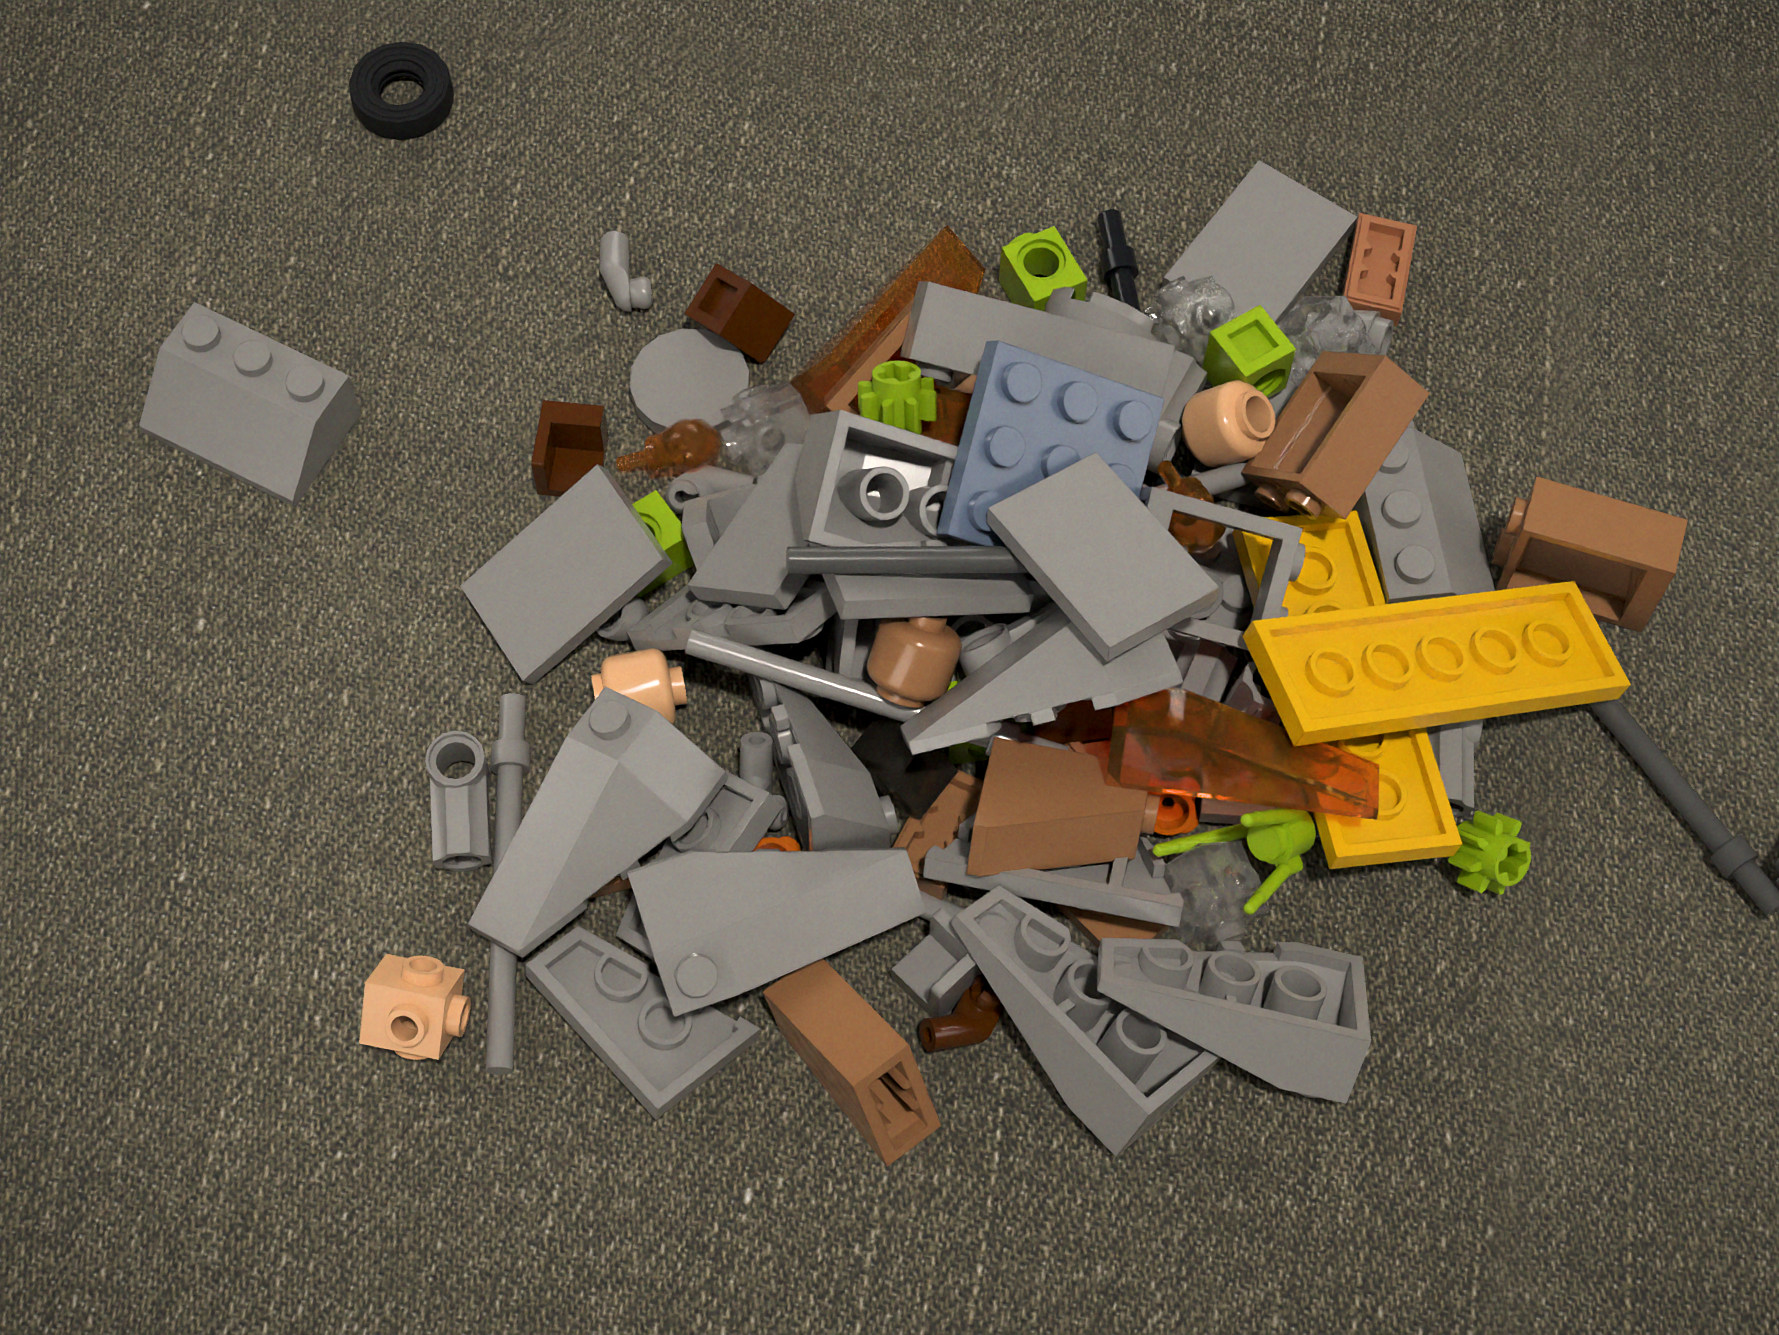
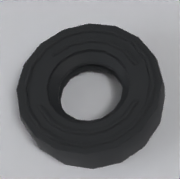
(393, 62)

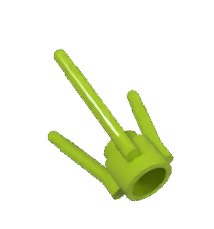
(1272, 837)

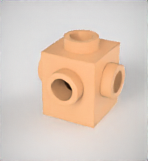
(414, 1006)

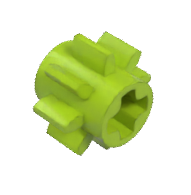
(898, 396)
(1491, 853)

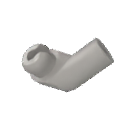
(757, 769)

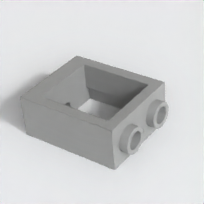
(1283, 562)

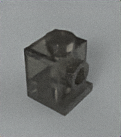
(905, 777)

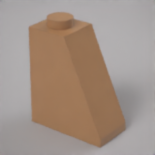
(1053, 811)
(854, 1058)

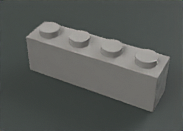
(952, 327)

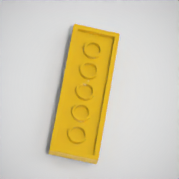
(1433, 662)
(1413, 803)

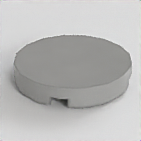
(686, 377)

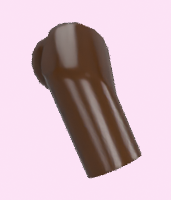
(968, 1024)

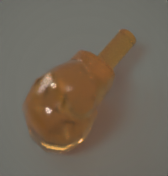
(684, 443)
(1188, 531)

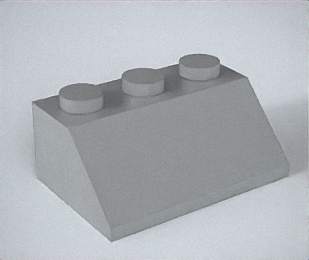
(247, 404)
(1423, 523)

